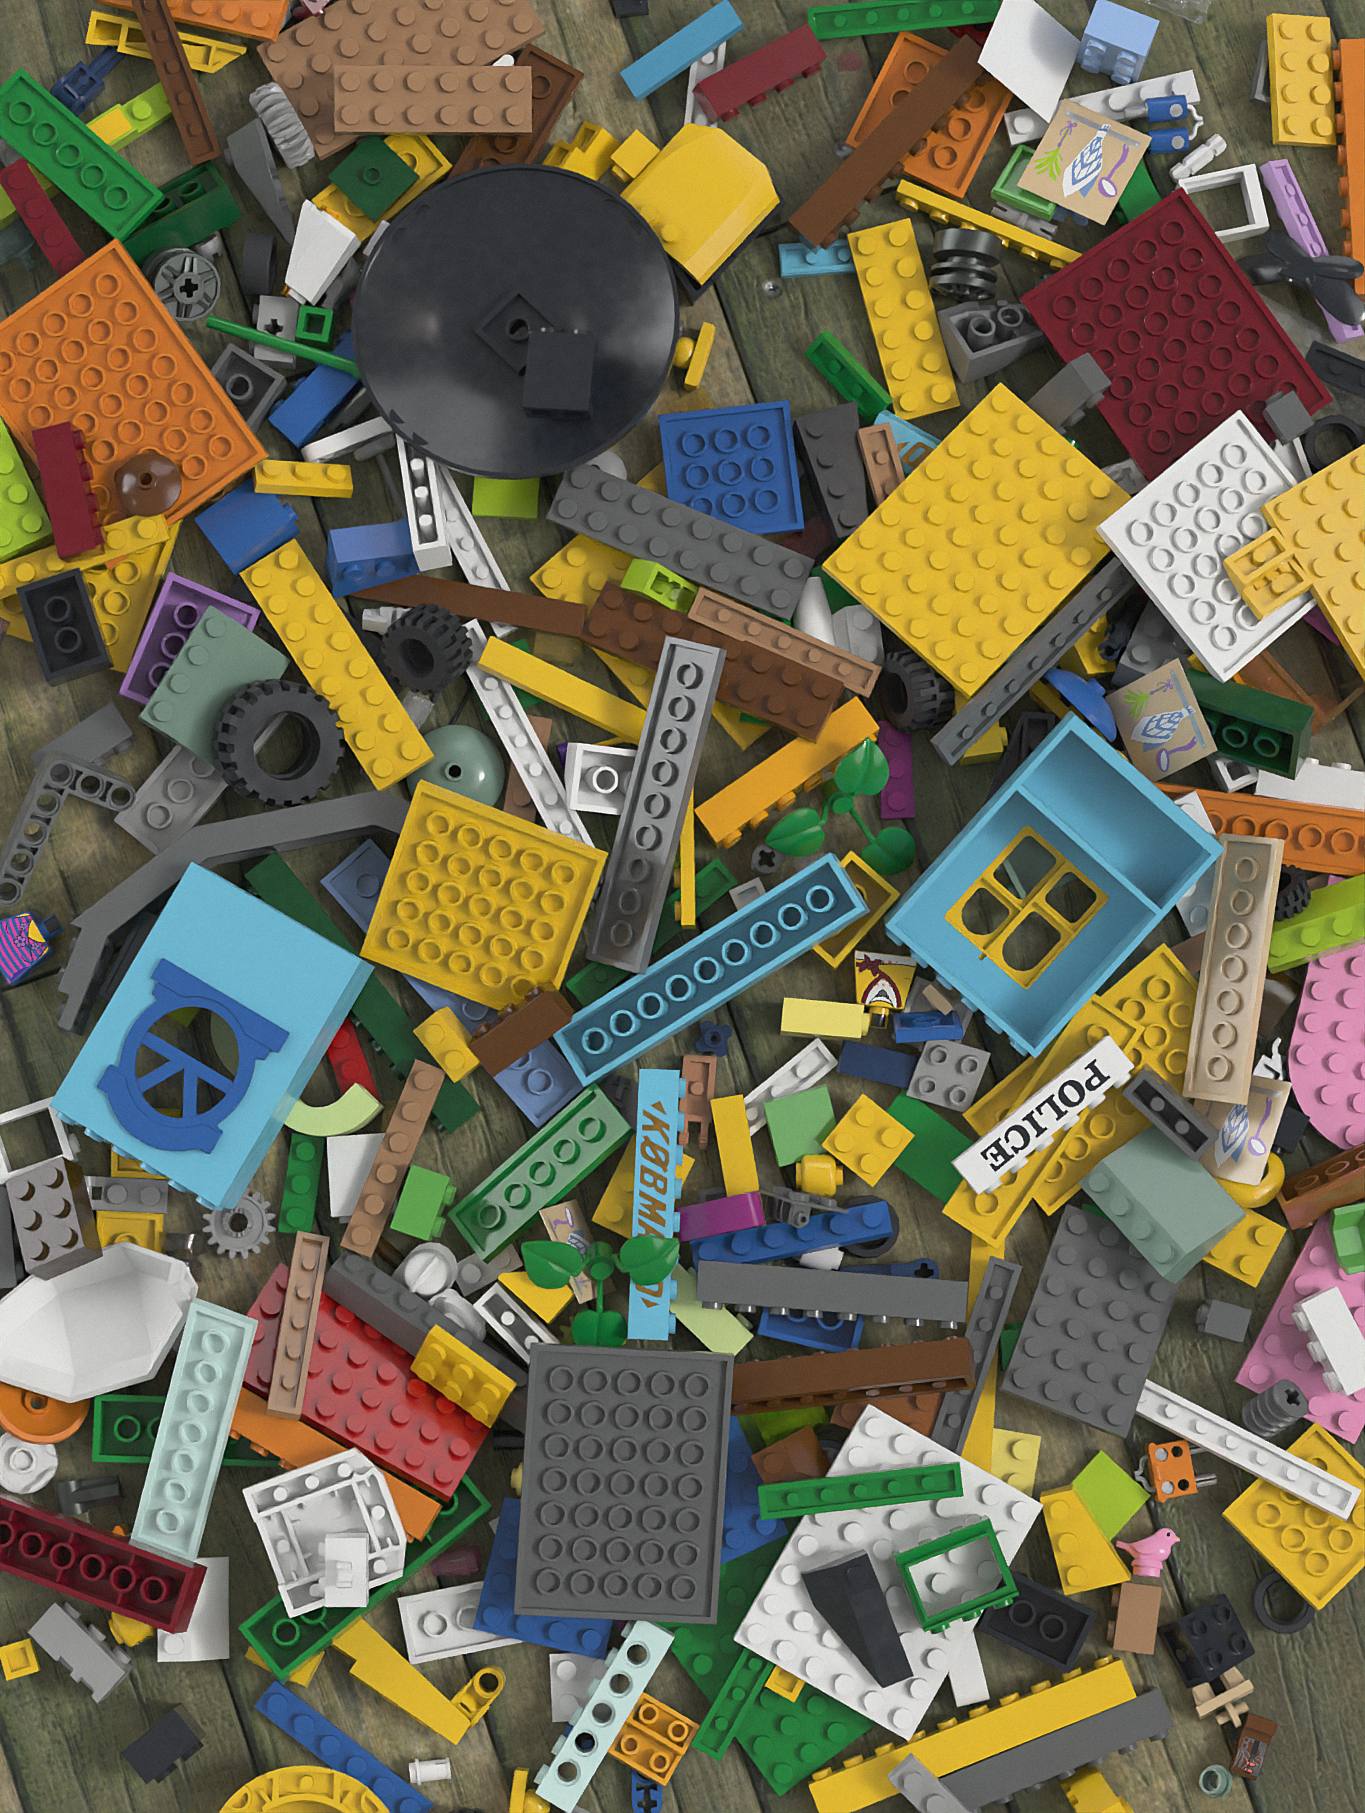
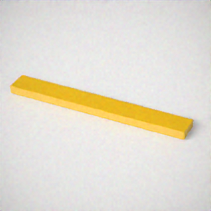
(980, 1435)

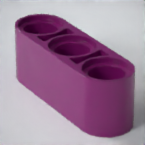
(720, 1216)

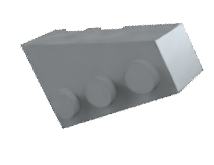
(81, 1649)

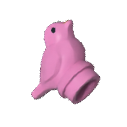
(1150, 1552)

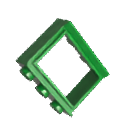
(970, 1609)

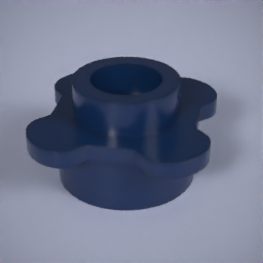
(709, 1030)

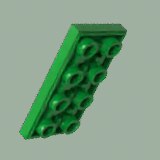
(932, 1148)

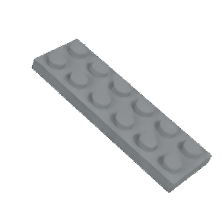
(181, 794)

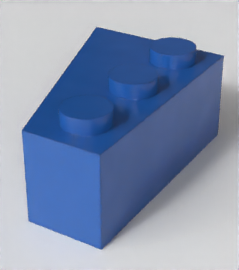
(368, 557)

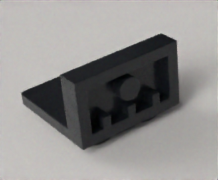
(1206, 1641)

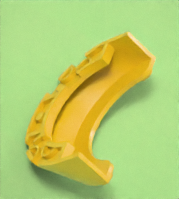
(304, 1791)

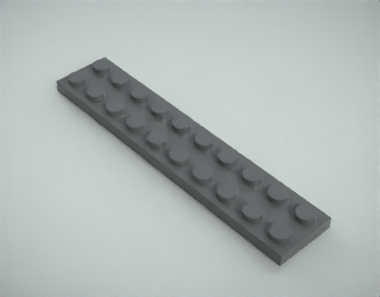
(656, 804)

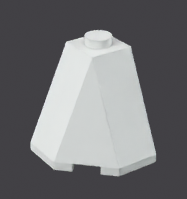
(317, 254)

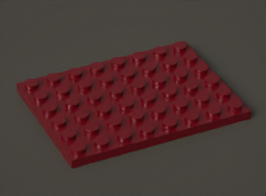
(1172, 334)

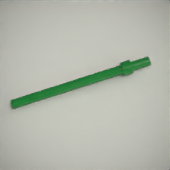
(283, 345)

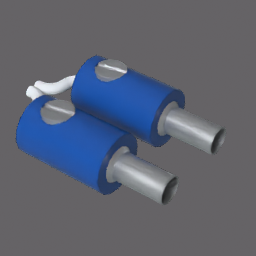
(1166, 109)

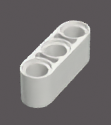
(968, 1676)

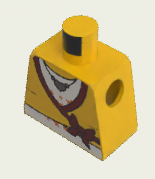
(882, 984)

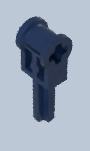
(85, 82)
(902, 1270)

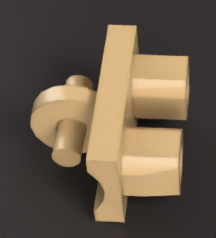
(1209, 1703)

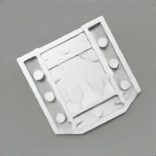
(321, 1498)

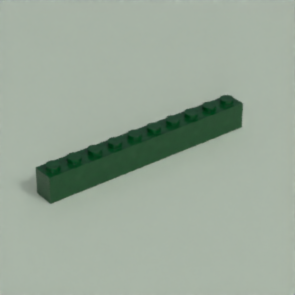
(374, 1005)

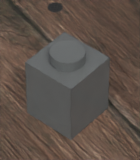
(1287, 416)

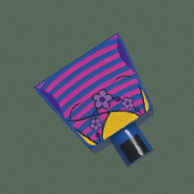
(25, 945)

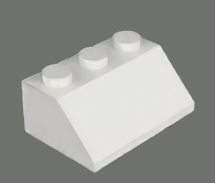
(597, 777)
(209, 1625)

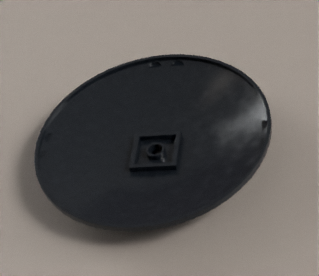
(497, 254)

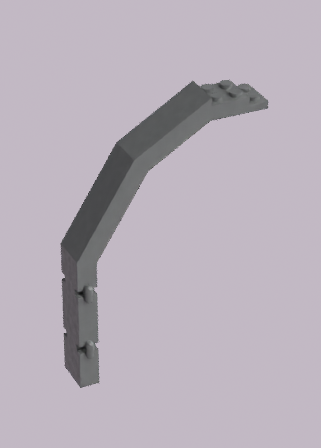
(211, 846)

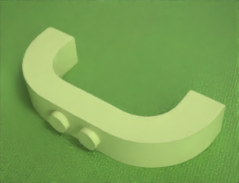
(341, 1118)

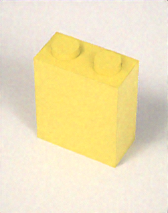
(823, 1020)

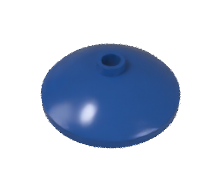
(1085, 698)

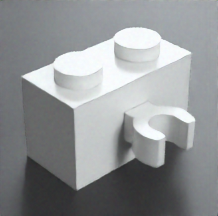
(345, 1569)

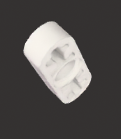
(346, 441)

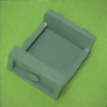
(1027, 866)

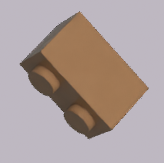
(1134, 1617)

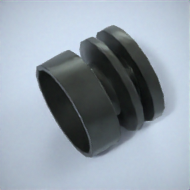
(965, 264)
(167, 271)

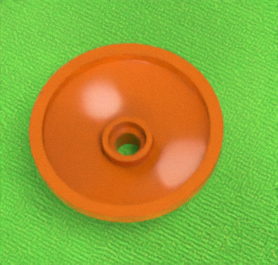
(42, 1426)

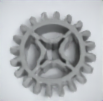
(282, 125)

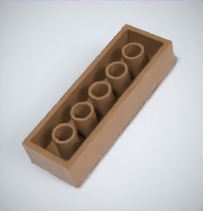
(432, 100)

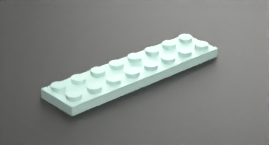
(194, 1429)

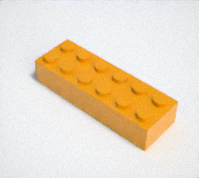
(783, 775)

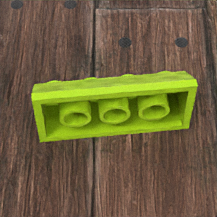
(1325, 927)

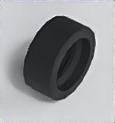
(259, 264)
(1330, 422)
(887, 1243)
(1258, 1607)

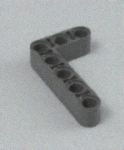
(46, 814)

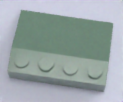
(204, 676)
(1163, 1202)

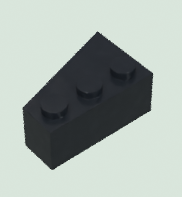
(1027, 735)

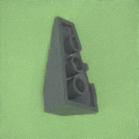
(254, 162)

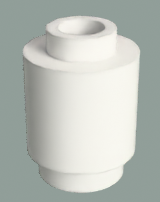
(821, 1260)

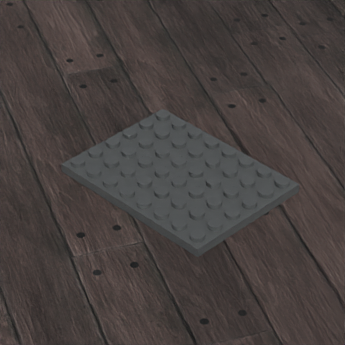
(623, 1483)

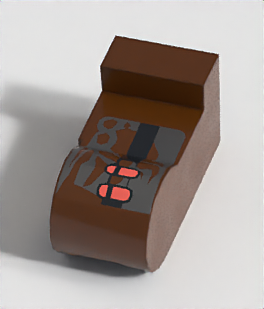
(1251, 1745)

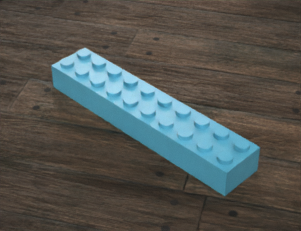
(711, 970)

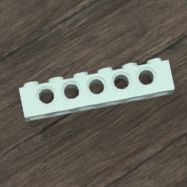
(566, 1792)

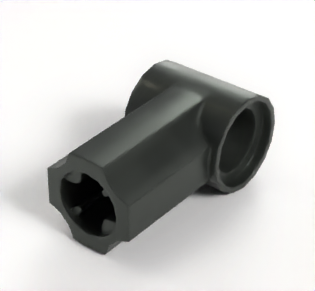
(80, 1495)

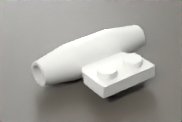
(849, 629)

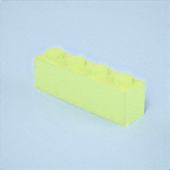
(714, 1327)

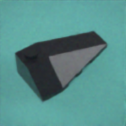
(856, 1609)

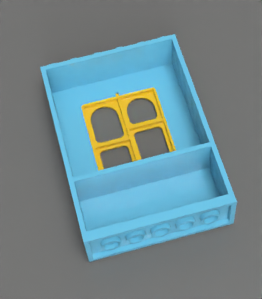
(1097, 823)

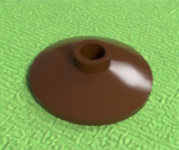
(151, 498)

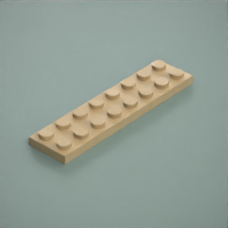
(1233, 969)

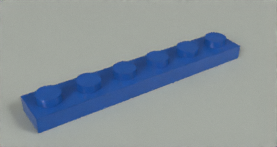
(785, 1241)
(339, 1749)

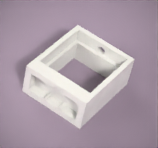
(1251, 192)
(68, 1142)

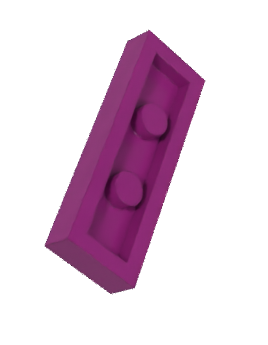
(897, 794)

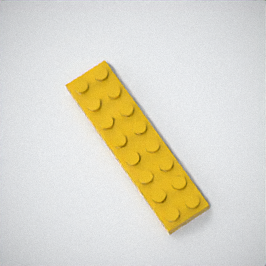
(337, 665)
(996, 1213)

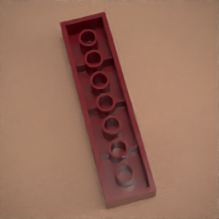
(98, 1565)

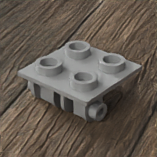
(948, 1074)

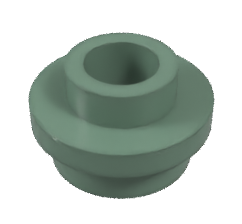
(1208, 1781)

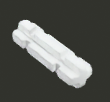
(1198, 158)

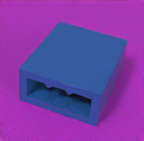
(247, 526)

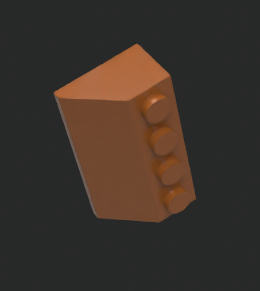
(1323, 1188)

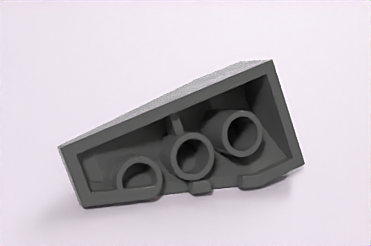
(987, 337)

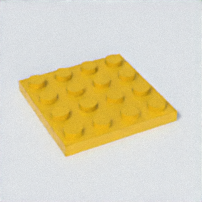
(1298, 1539)

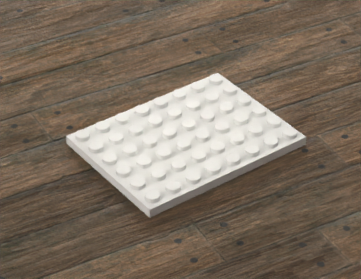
(797, 1638)

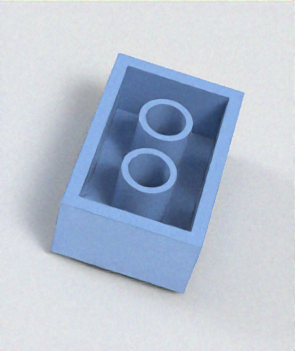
(1116, 42)

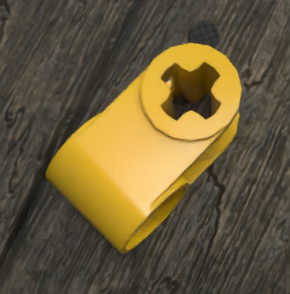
(474, 1699)

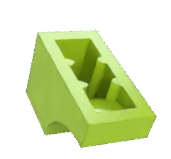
(659, 585)

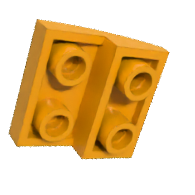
(653, 1739)

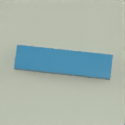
(682, 49)

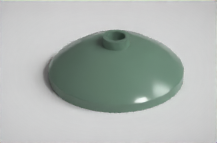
(473, 753)

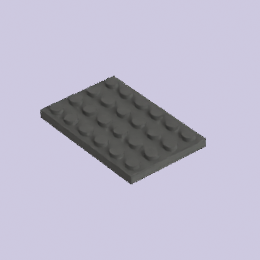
(1090, 1326)

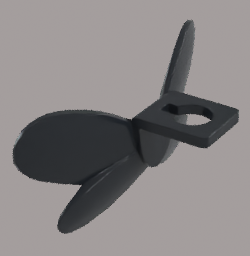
(1320, 275)

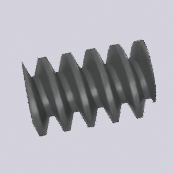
(1274, 1409)

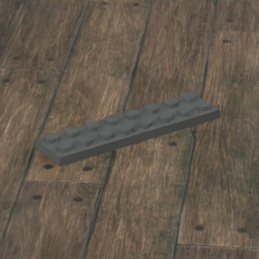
(681, 540)

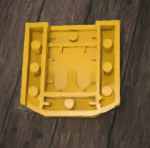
(702, 197)

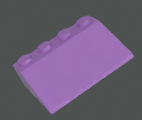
(168, 627)

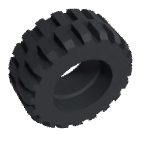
(318, 751)

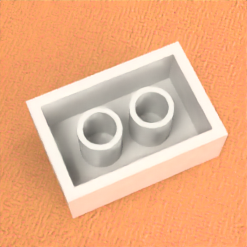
(1333, 1339)

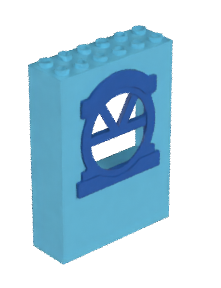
(276, 990)

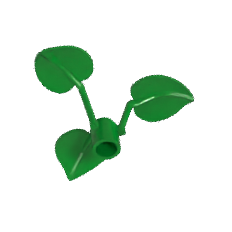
(859, 771)
(552, 1263)

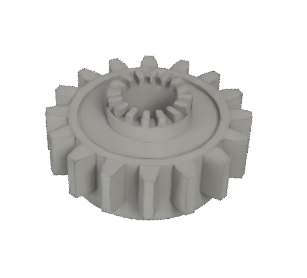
(251, 1237)

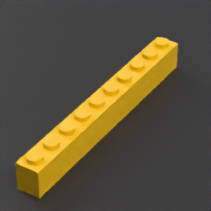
(978, 1736)

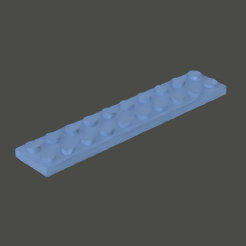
(536, 1082)

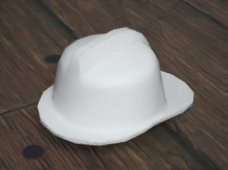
(427, 1270)

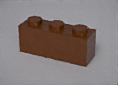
(520, 1027)

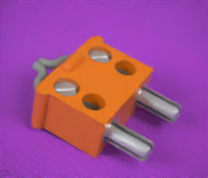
(1167, 1470)

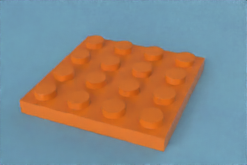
(955, 152)

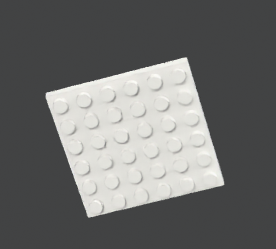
(1186, 527)

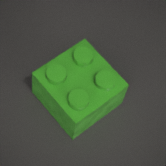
(423, 1204)

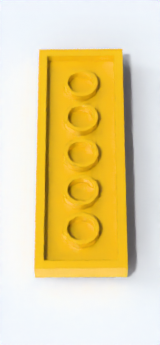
(903, 320)

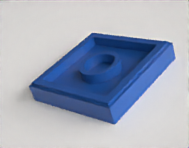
(926, 1026)

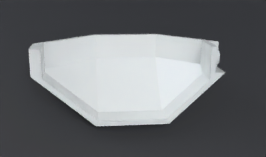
(95, 1324)

